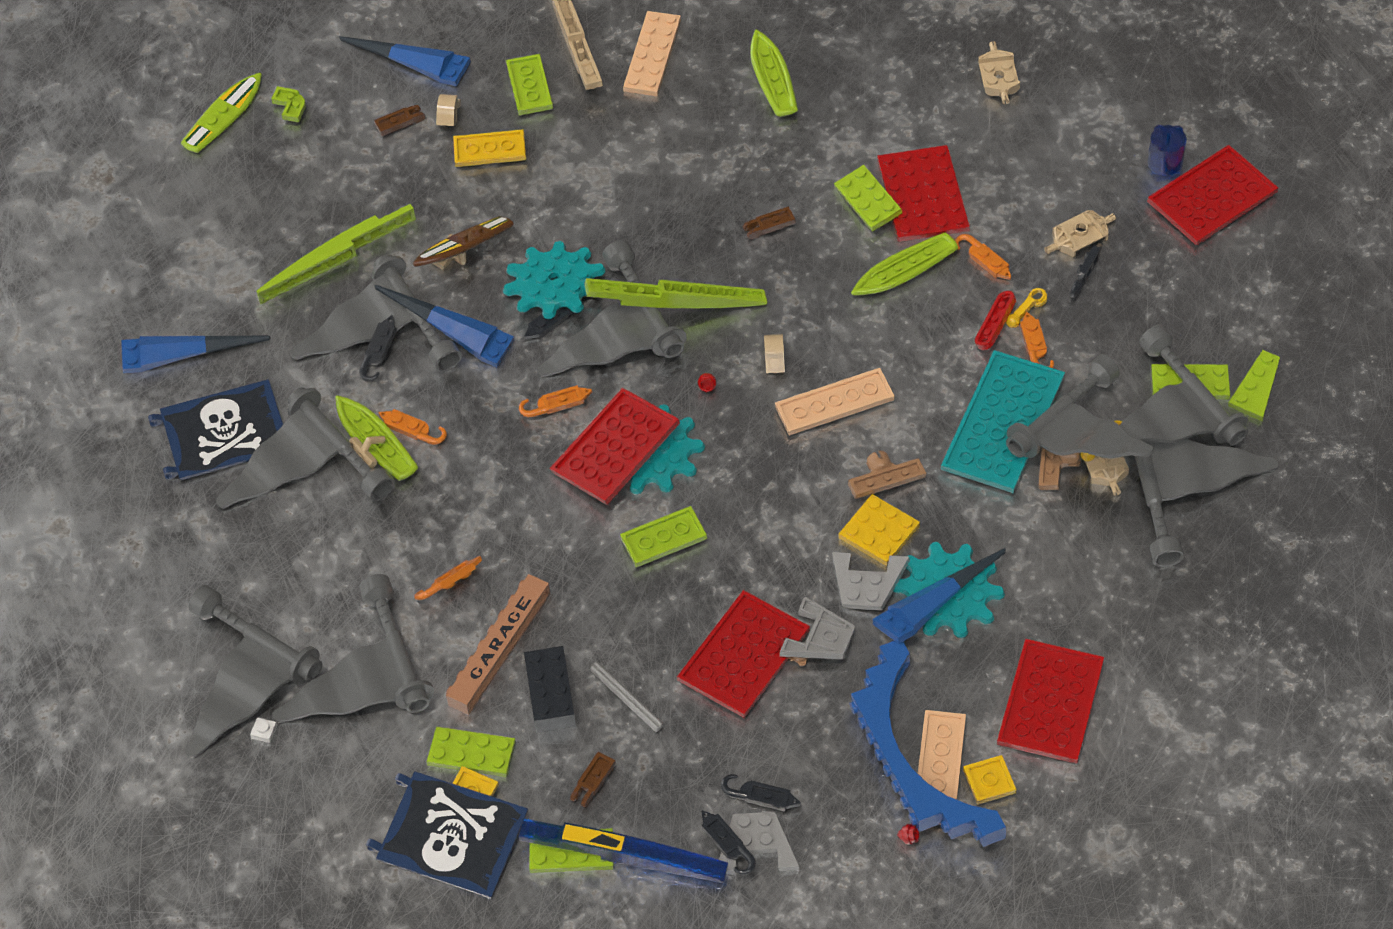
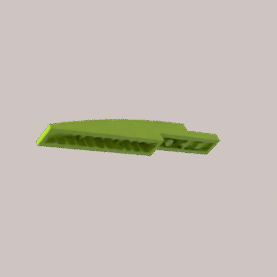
(334, 252)
(675, 294)

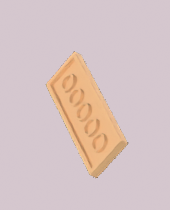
(652, 53)
(834, 401)
(942, 750)

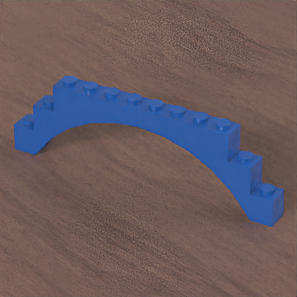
(924, 802)

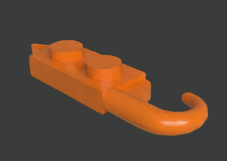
(986, 257)
(1034, 338)
(556, 401)
(411, 426)
(448, 579)

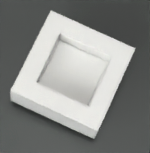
(263, 730)

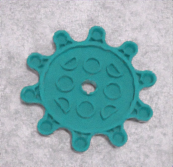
(538, 290)
(669, 458)
(967, 603)

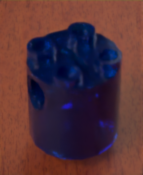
(1167, 150)

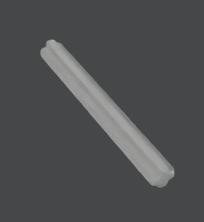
(626, 696)

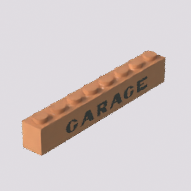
(497, 644)

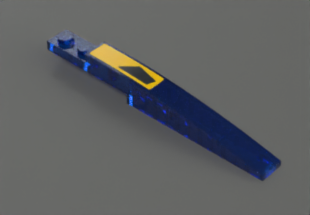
(623, 849)

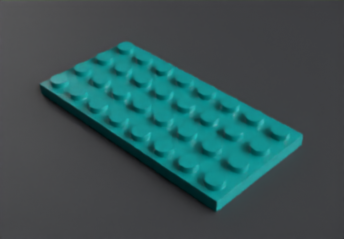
(1007, 394)

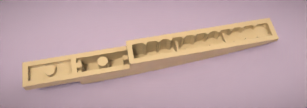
(577, 43)

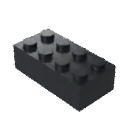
(549, 689)

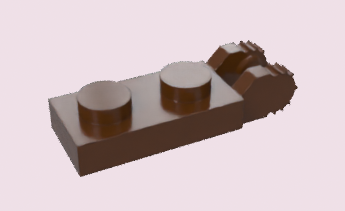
(399, 119)
(769, 222)
(593, 778)

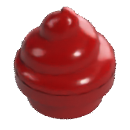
(706, 382)
(909, 834)

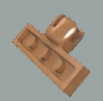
(1051, 466)
(885, 475)

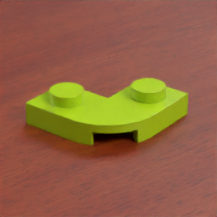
(293, 103)

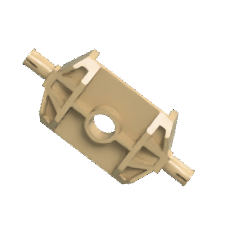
(998, 63)
(1070, 240)
(1108, 472)

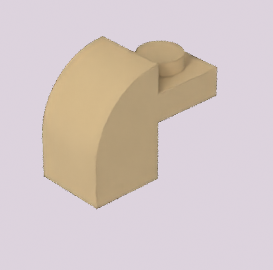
(447, 109)
(774, 353)

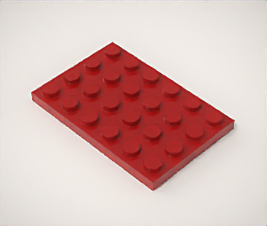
(926, 192)
(1212, 194)
(614, 446)
(742, 654)
(1050, 701)

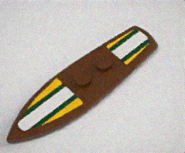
(463, 241)

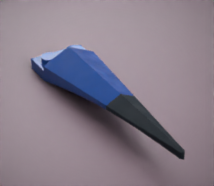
(434, 63)
(475, 336)
(155, 351)
(911, 613)

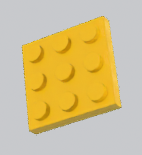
(879, 529)

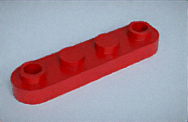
(995, 320)

